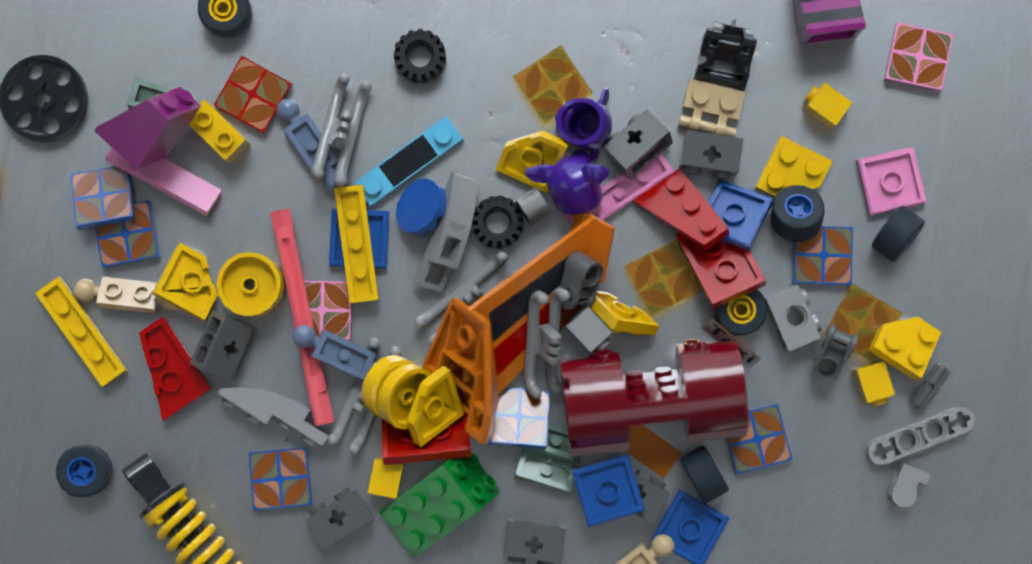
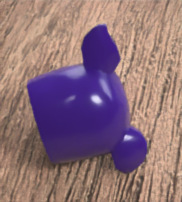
(586, 124)
(572, 182)

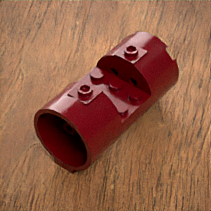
(702, 391)

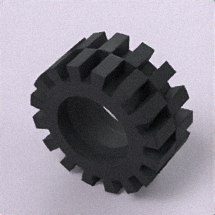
(414, 39)
(502, 204)

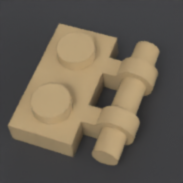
(711, 100)

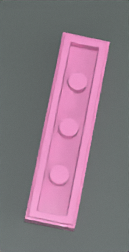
(172, 181)
(622, 191)

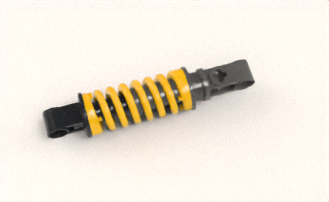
(166, 509)

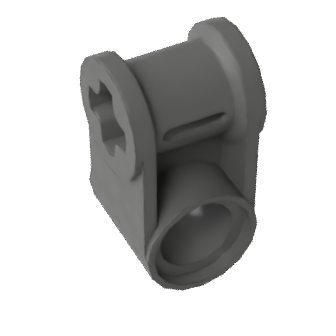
(582, 280)
(835, 348)

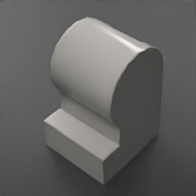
(533, 206)
(904, 483)

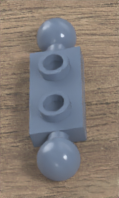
(306, 138)
(335, 351)

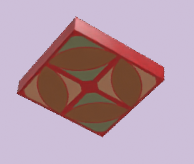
(252, 94)

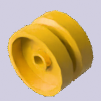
(268, 284)
(391, 389)

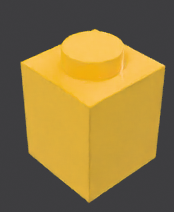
(826, 105)
(873, 383)
(385, 479)

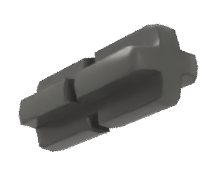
(926, 391)

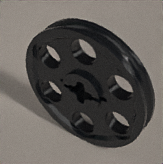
(33, 87)

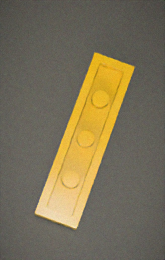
(356, 243)
(81, 331)

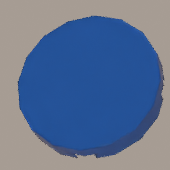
(421, 207)

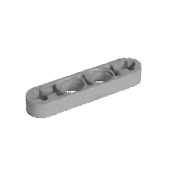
(920, 436)

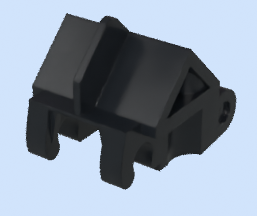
(730, 44)

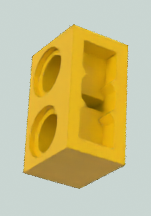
(218, 132)

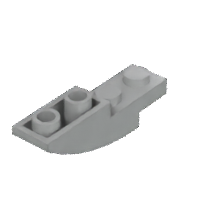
(450, 234)
(265, 405)

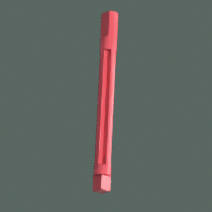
(314, 376)

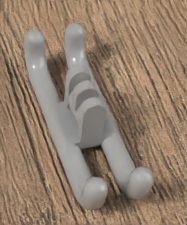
(340, 131)
(466, 292)
(544, 341)
(355, 401)

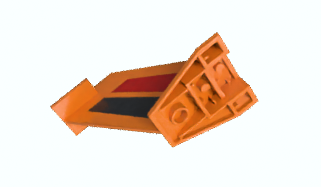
(488, 339)

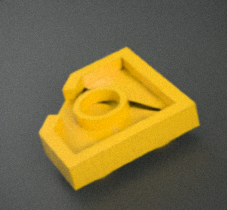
(530, 151)
(790, 166)
(190, 277)
(622, 317)
(906, 345)
(434, 406)

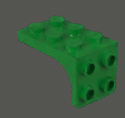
(440, 503)

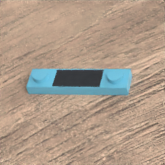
(409, 160)

